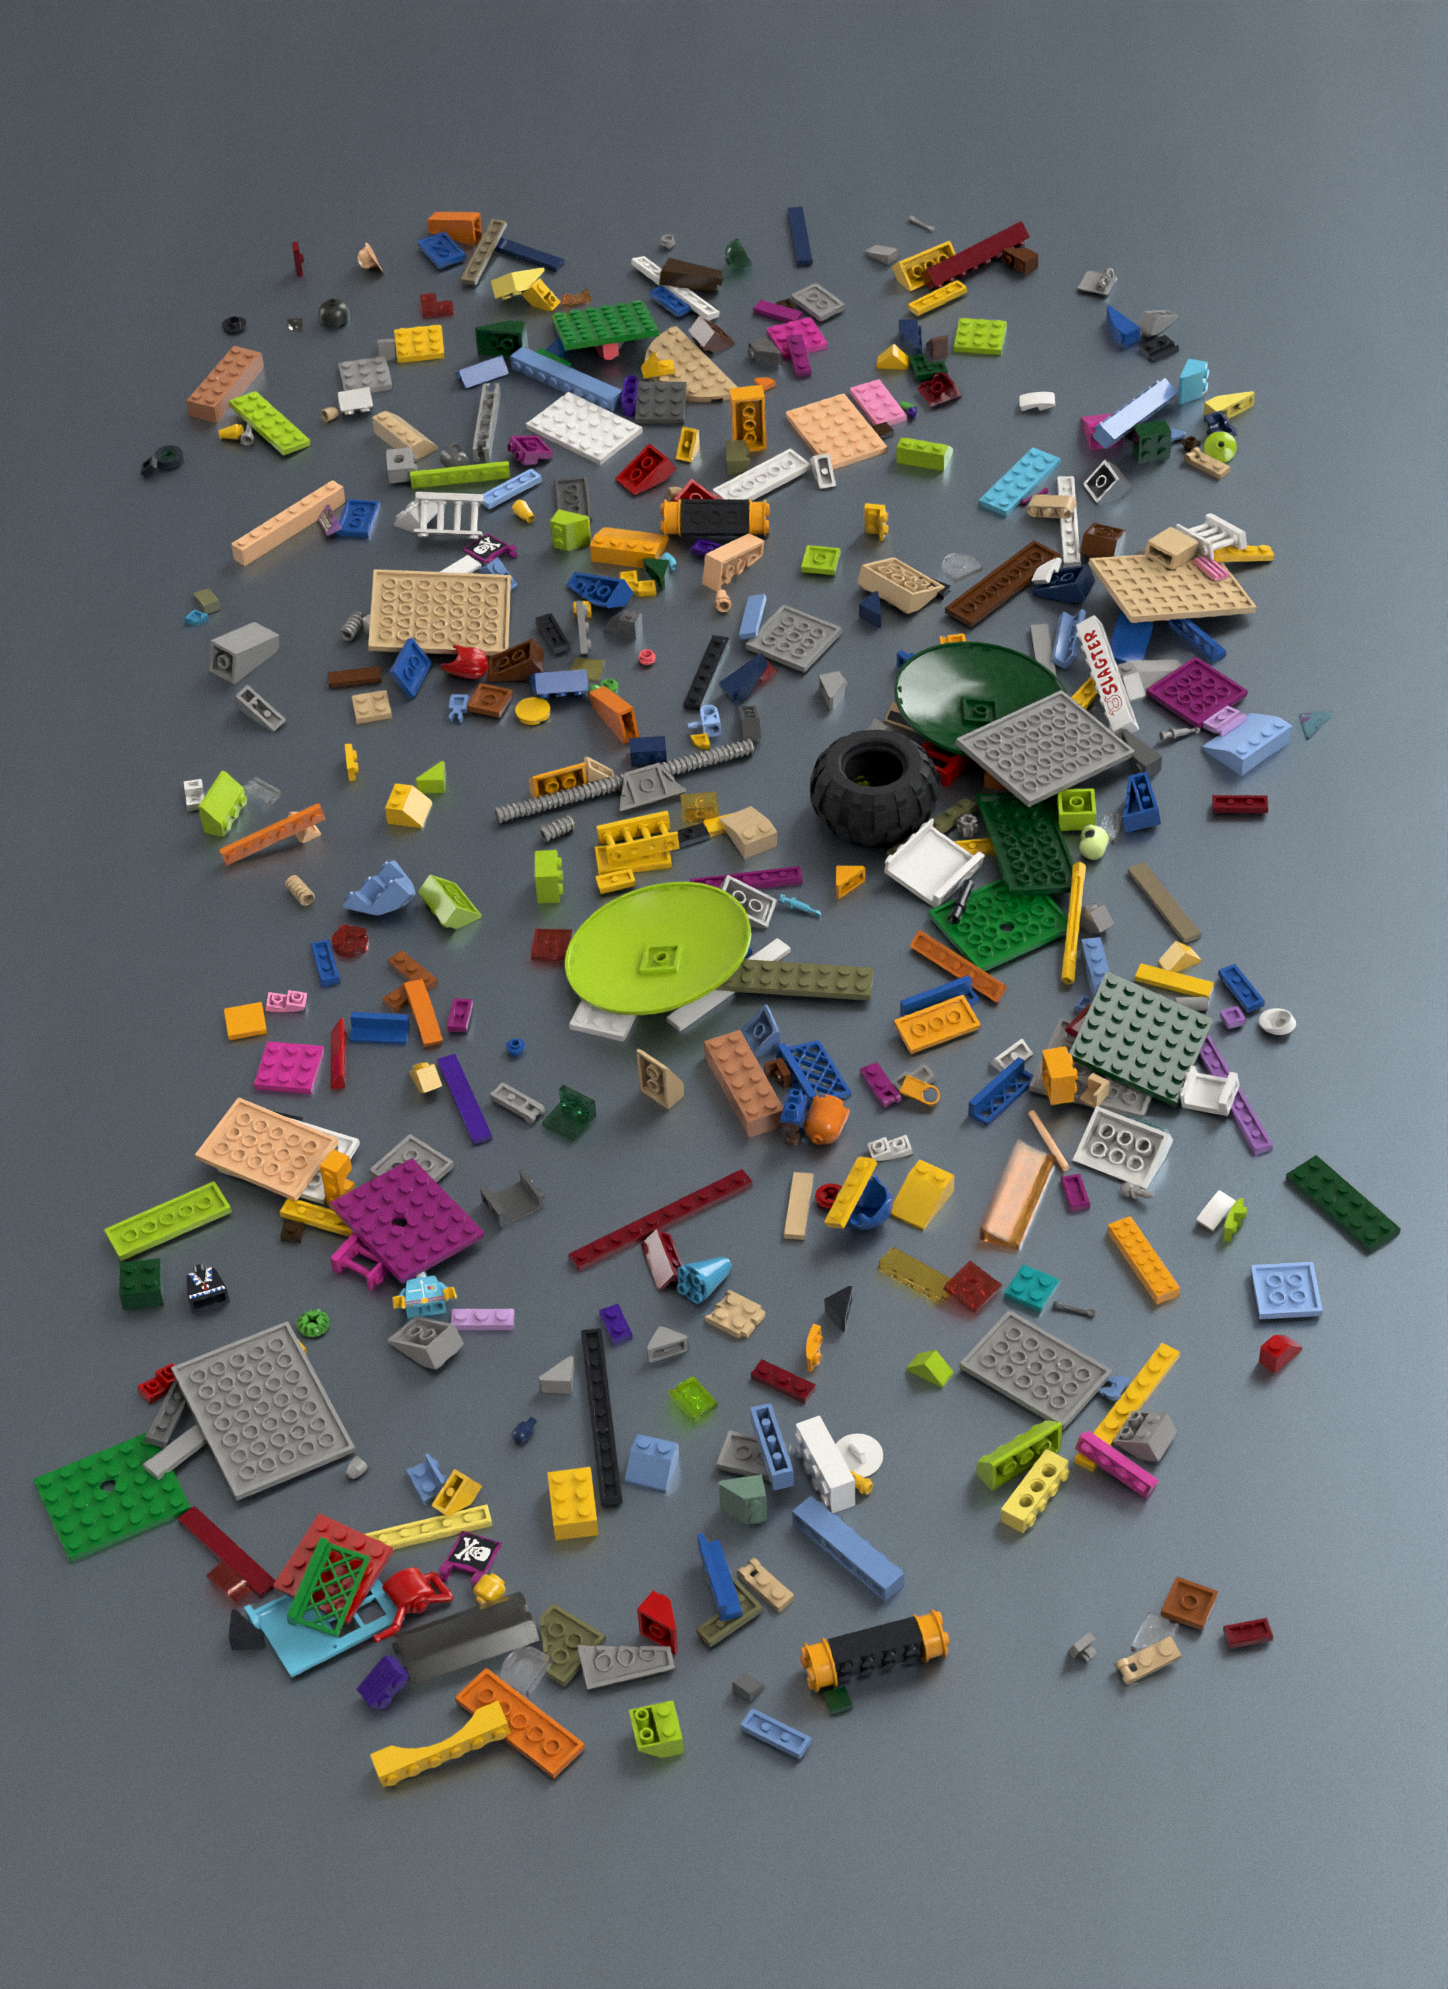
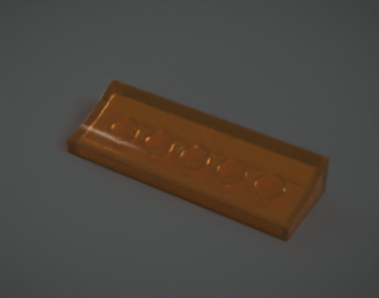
(1017, 1196)

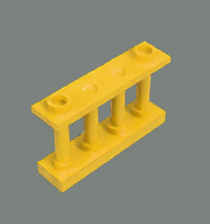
(636, 827)

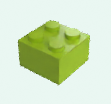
(1076, 809)
(548, 876)

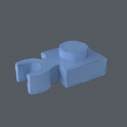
(457, 706)

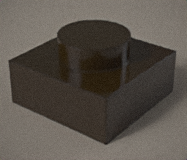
(292, 1231)

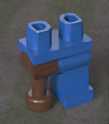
(794, 1117)

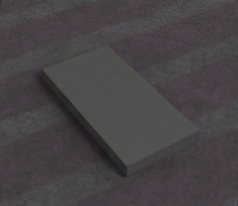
(573, 496)

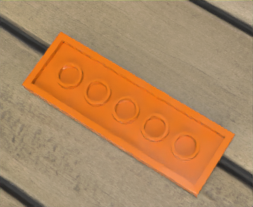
(531, 1729)

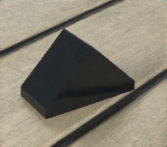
(839, 1306)
(244, 1634)

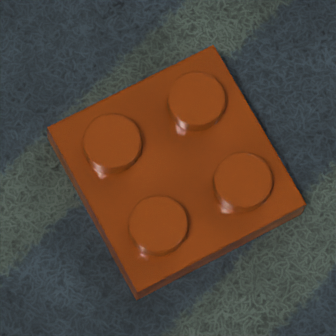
(489, 700)
(1189, 1603)

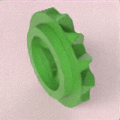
(311, 1329)

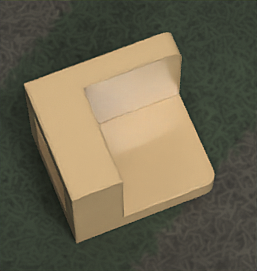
(1097, 1091)

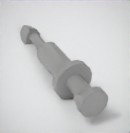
(1175, 733)

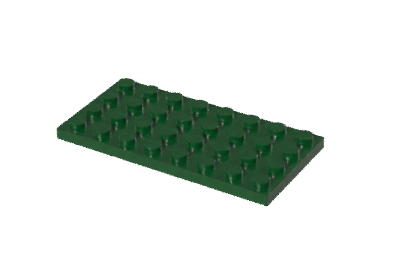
(1026, 844)

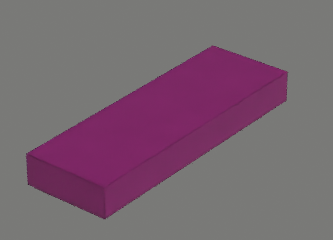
(777, 311)

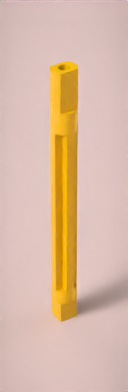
(1070, 953)

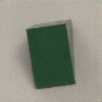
(658, 570)

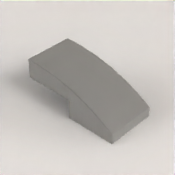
(922, 1073)

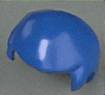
(872, 1207)

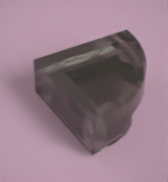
(295, 324)

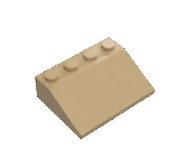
(898, 584)

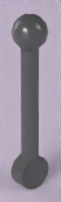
(1090, 1313)

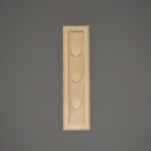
(798, 1206)

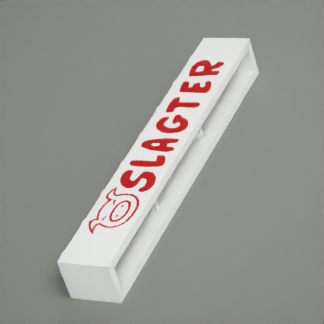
(1106, 676)

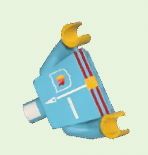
(424, 1296)

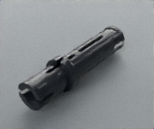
(959, 906)

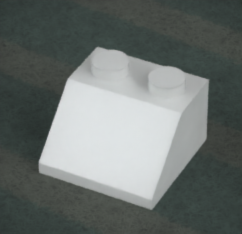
(354, 400)

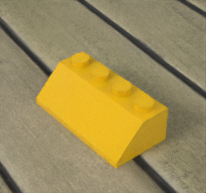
(908, 270)

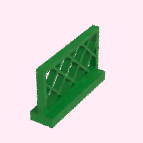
(310, 1580)

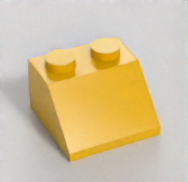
(407, 806)

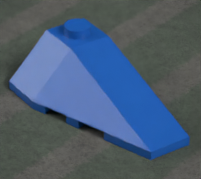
(601, 590)

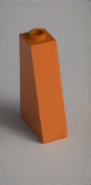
(460, 226)
(615, 713)

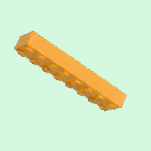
(1143, 1260)

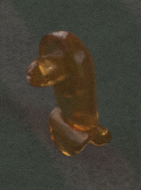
(570, 300)

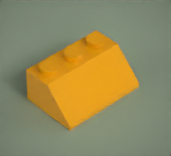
(558, 780)

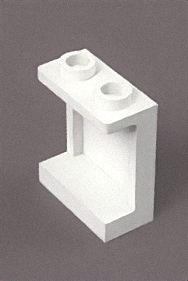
(1209, 1092)

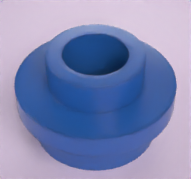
(515, 1046)

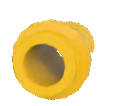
(862, 1484)

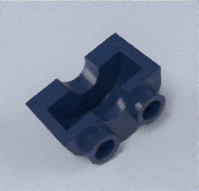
(1219, 423)

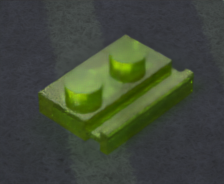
(693, 1398)

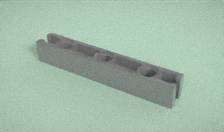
(486, 422)

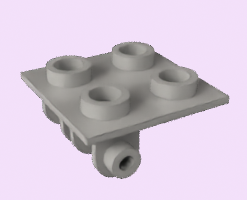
(1098, 282)

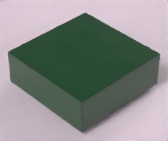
(838, 1700)

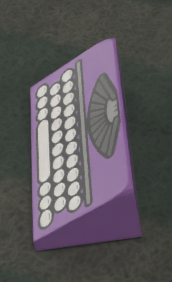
(329, 521)

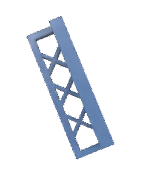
(1066, 640)

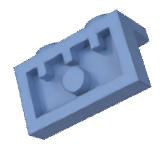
(427, 1479)

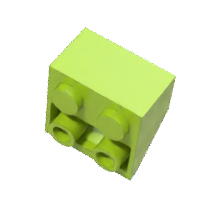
(657, 1729)

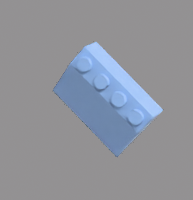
(1250, 742)

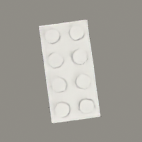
(824, 1465)

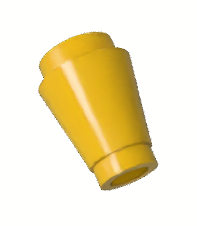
(232, 432)
(523, 511)

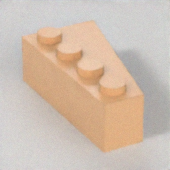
(730, 560)

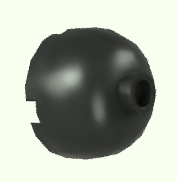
(334, 313)

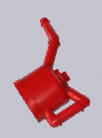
(412, 1594)

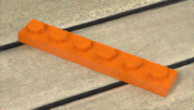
(272, 834)
(958, 965)

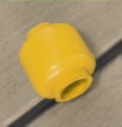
(489, 1588)

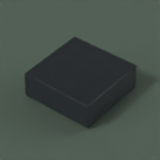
(149, 466)

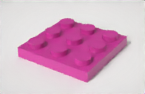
(811, 335)
(289, 1067)

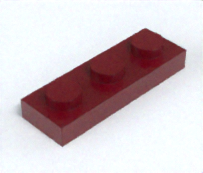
(1240, 804)
(783, 1381)

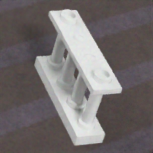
(457, 500)
(1220, 529)

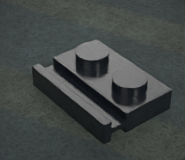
(1158, 348)

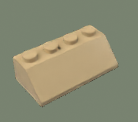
(401, 434)

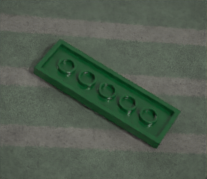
(1343, 1203)

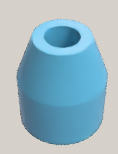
(673, 564)

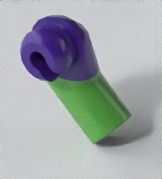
(910, 408)

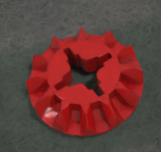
(823, 1192)

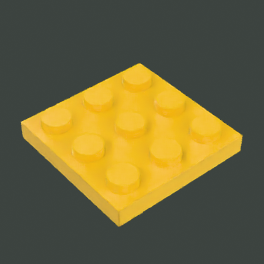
(419, 343)

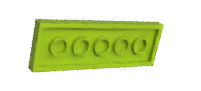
(269, 423)
(167, 1220)

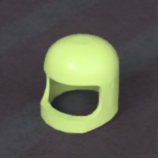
(1093, 847)

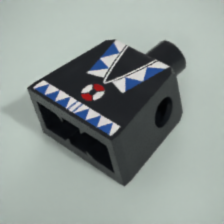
(205, 1288)

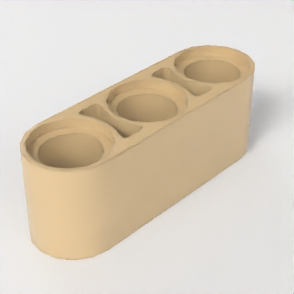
(1051, 506)

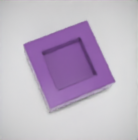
(1232, 1017)

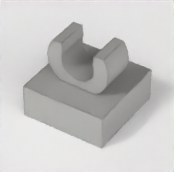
(1083, 1648)

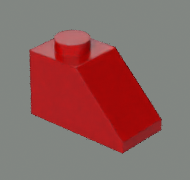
(1278, 1352)

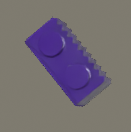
(383, 1682)

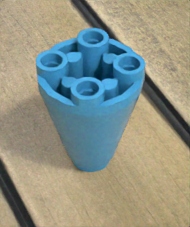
(701, 1278)

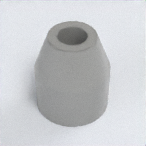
(356, 1468)

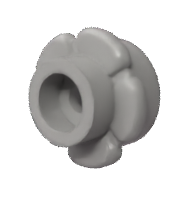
(667, 241)

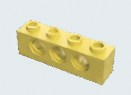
(1035, 1491)

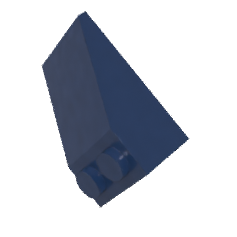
(1067, 585)

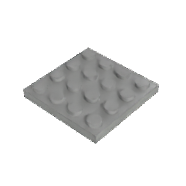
(794, 638)

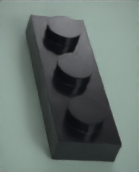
(552, 633)

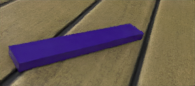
(464, 1099)

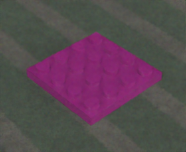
(1196, 692)

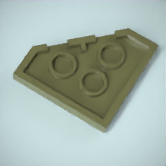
(560, 1637)

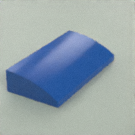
(1130, 639)

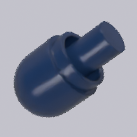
(523, 1430)

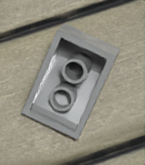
(756, 903)
(427, 1341)

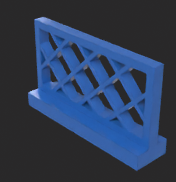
(800, 1077)

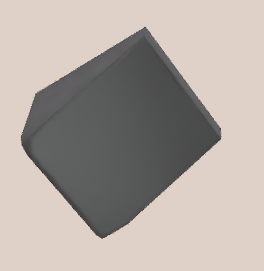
(747, 1687)

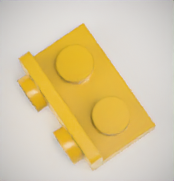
(876, 519)

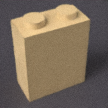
(1171, 548)

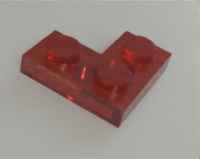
(432, 308)

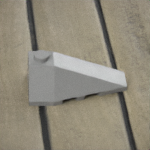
(1141, 675)

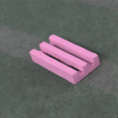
(1211, 568)

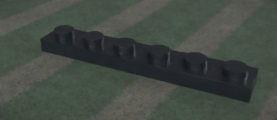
(706, 672)

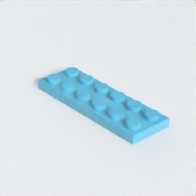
(1019, 481)

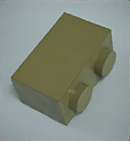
(737, 457)

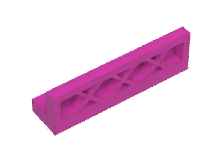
(1116, 1464)

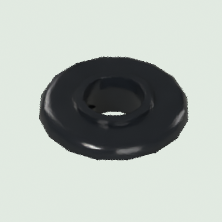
(234, 324)

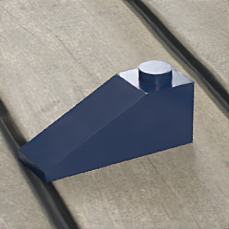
(742, 681)

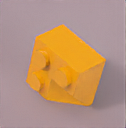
(1059, 1075)

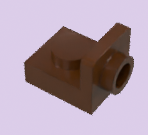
(779, 1070)

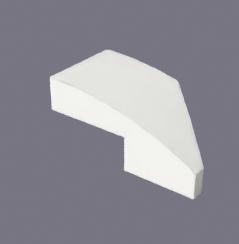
(1044, 572)

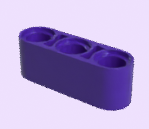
(629, 395)

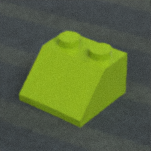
(570, 530)

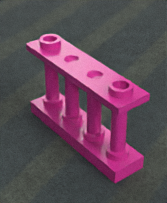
(349, 1249)

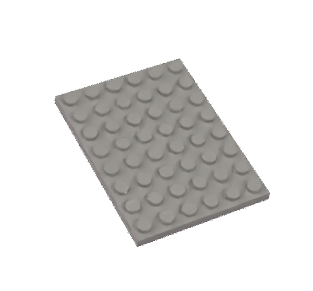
(1044, 748)
(262, 1410)

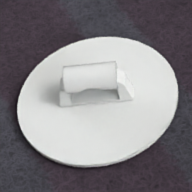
(861, 1453)

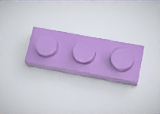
(483, 1319)

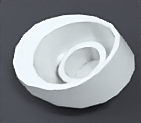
(1277, 1021)

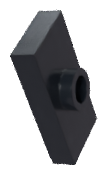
(692, 835)

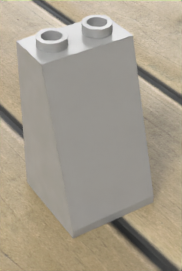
(241, 651)

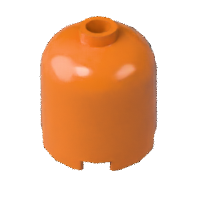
(825, 1119)

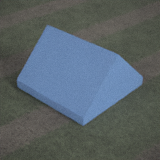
(762, 1033)

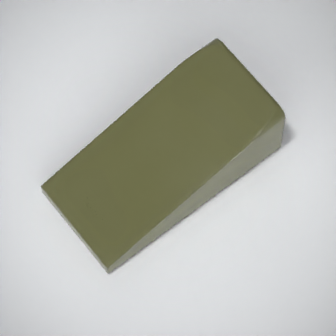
(207, 601)

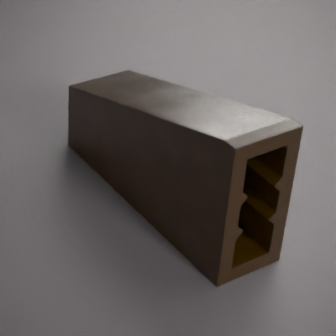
(690, 275)

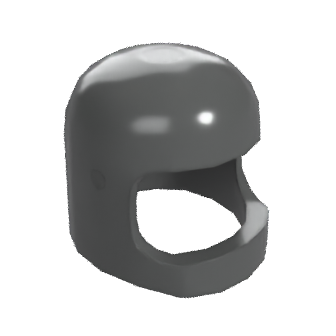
(453, 459)

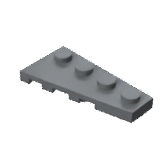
(617, 1664)

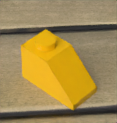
(456, 1493)

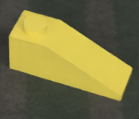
(1230, 404)

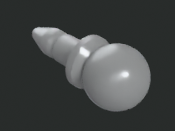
(1130, 1190)

